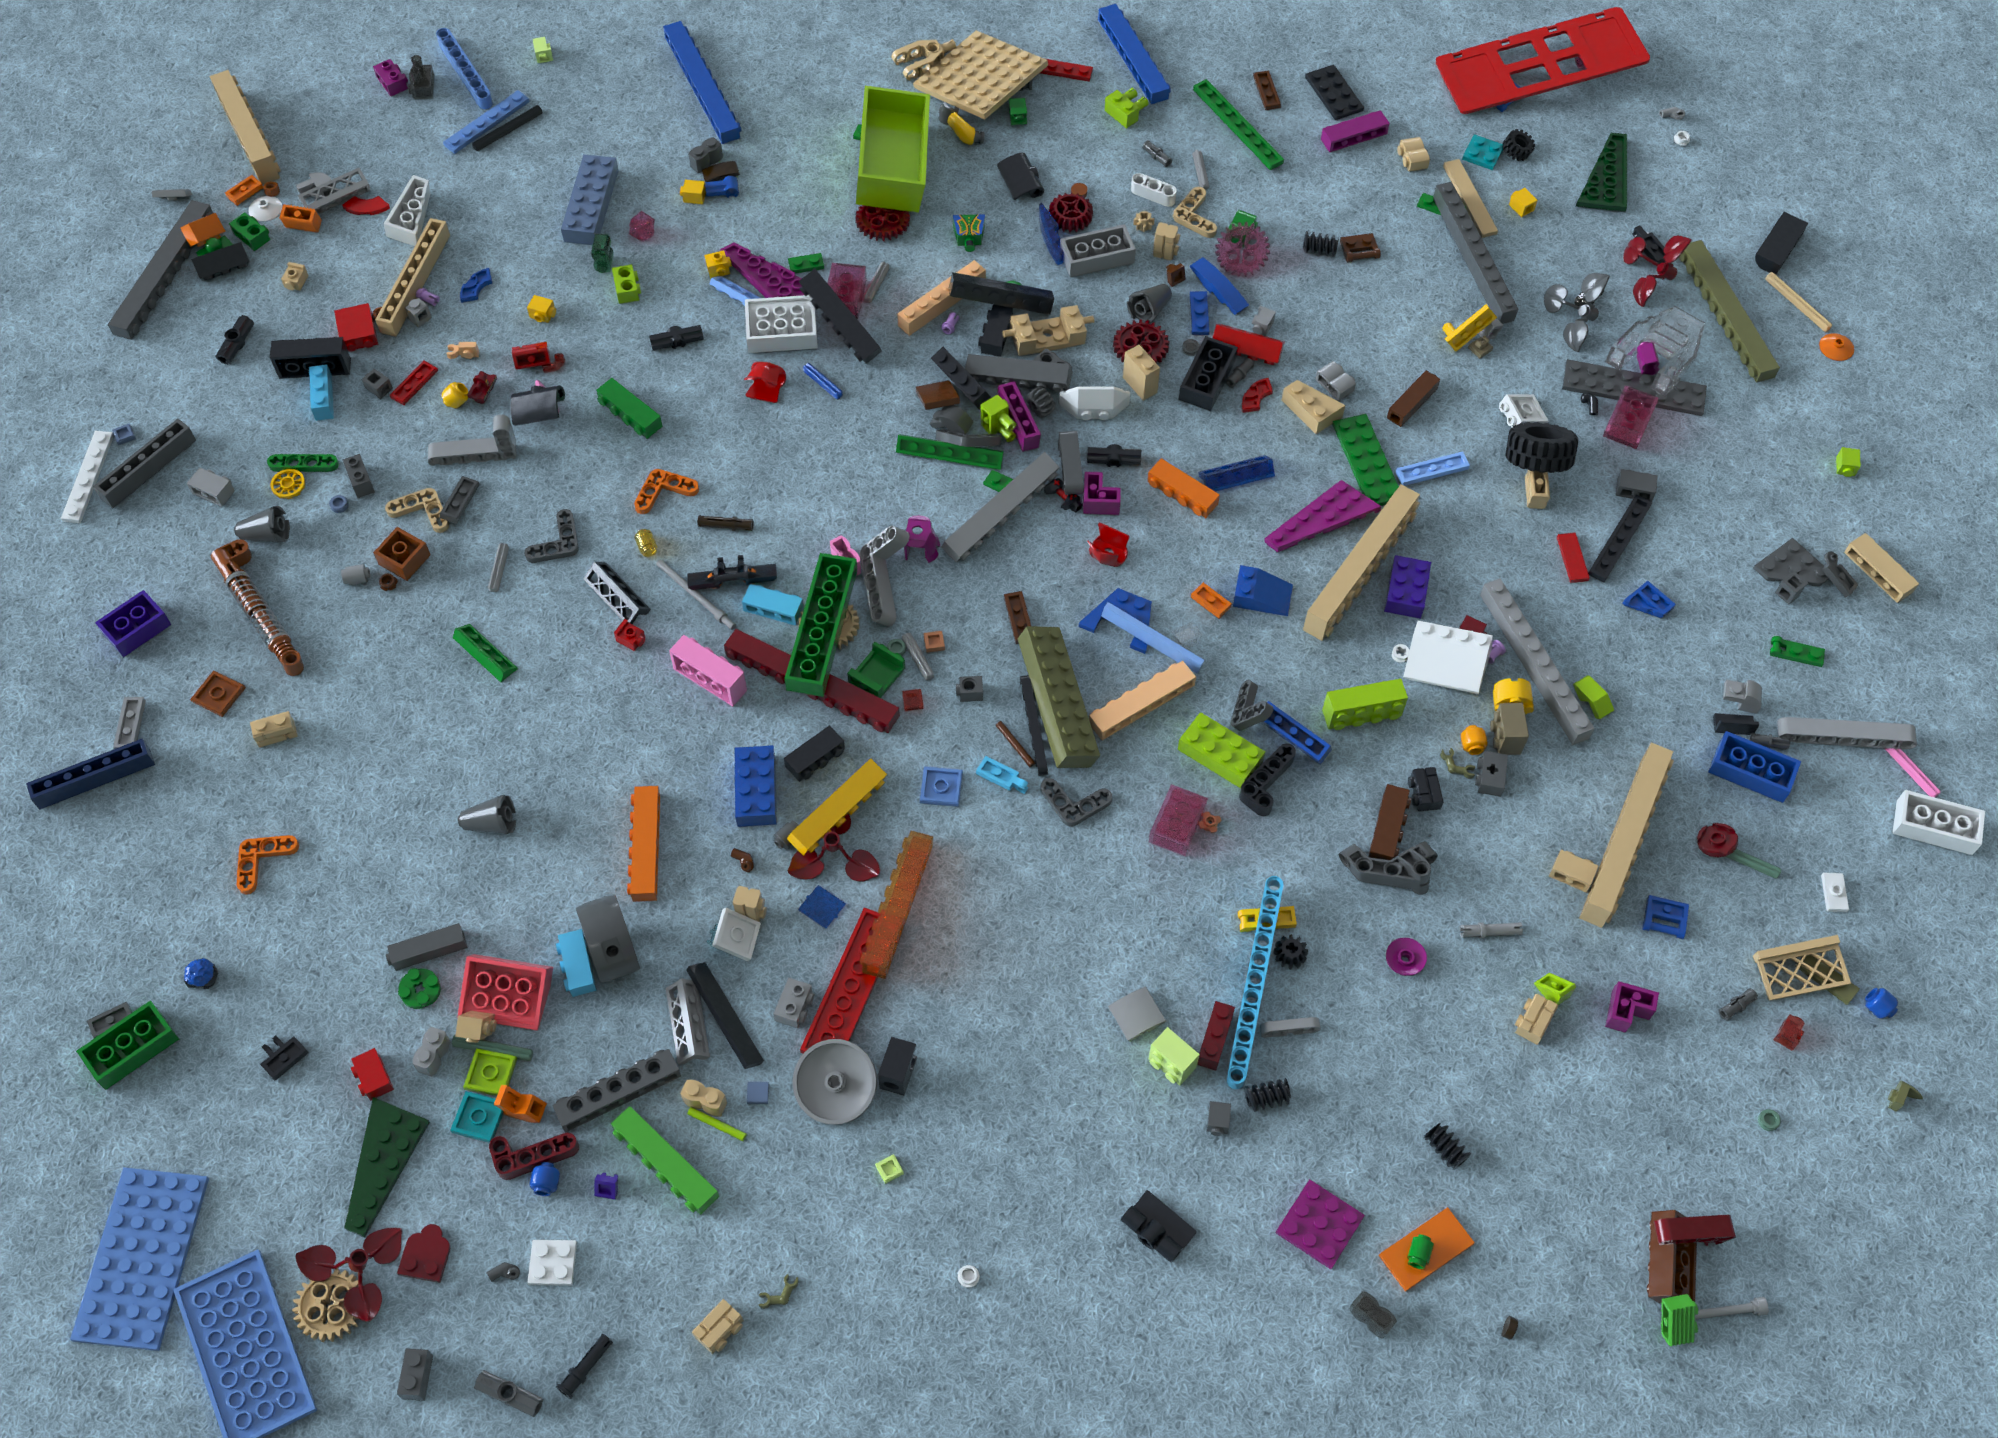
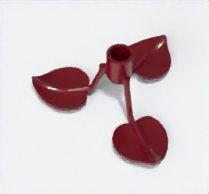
(1645, 286)
(859, 868)
(361, 1301)

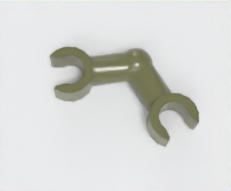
(1452, 768)
(779, 1299)

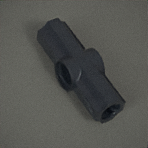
(676, 337)
(234, 339)
(1114, 456)

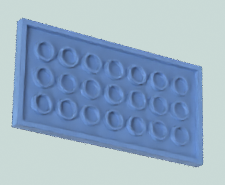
(140, 1259)
(245, 1349)

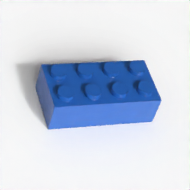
(1754, 767)
(755, 786)

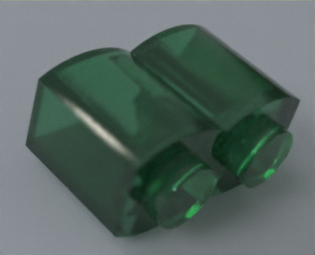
(602, 253)

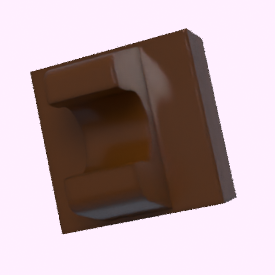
(1175, 274)

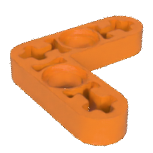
(663, 482)
(253, 857)

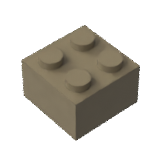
(1509, 729)

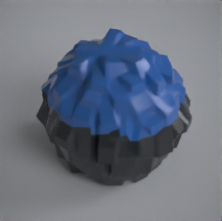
(200, 973)

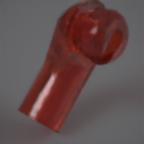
(556, 364)

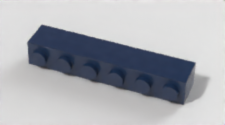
(90, 774)

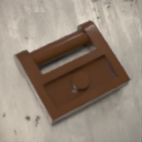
(1360, 243)

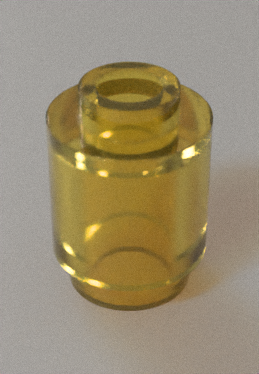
(646, 542)

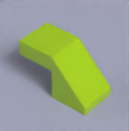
(1590, 691)

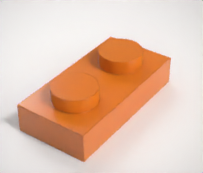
(244, 190)
(1211, 600)

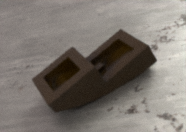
(720, 171)

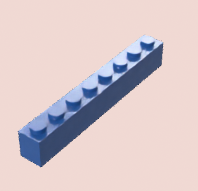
(1134, 54)

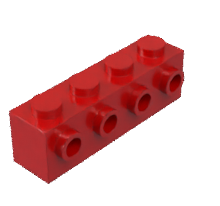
(1250, 343)

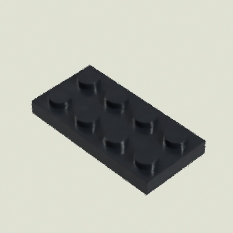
(1334, 92)

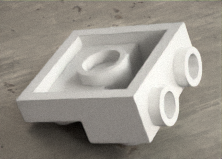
(1522, 409)

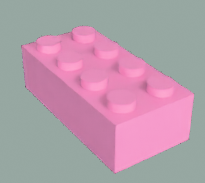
(708, 670)

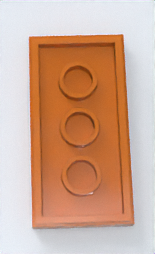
(1449, 1241)

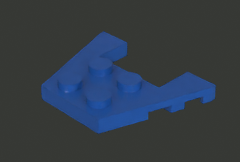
(1127, 602)

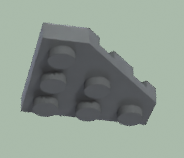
(1792, 558)

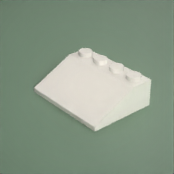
(780, 324)
(1448, 657)

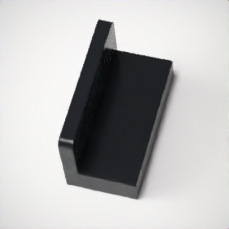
(1734, 724)

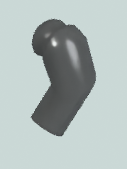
(506, 1270)

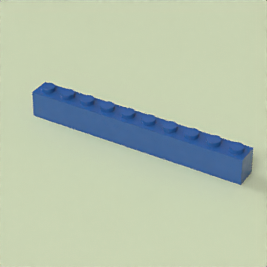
(702, 82)

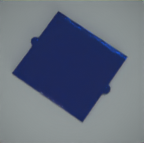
(822, 906)

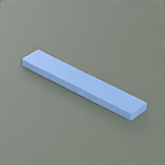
(1152, 637)

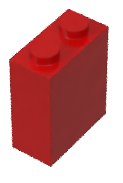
(356, 327)

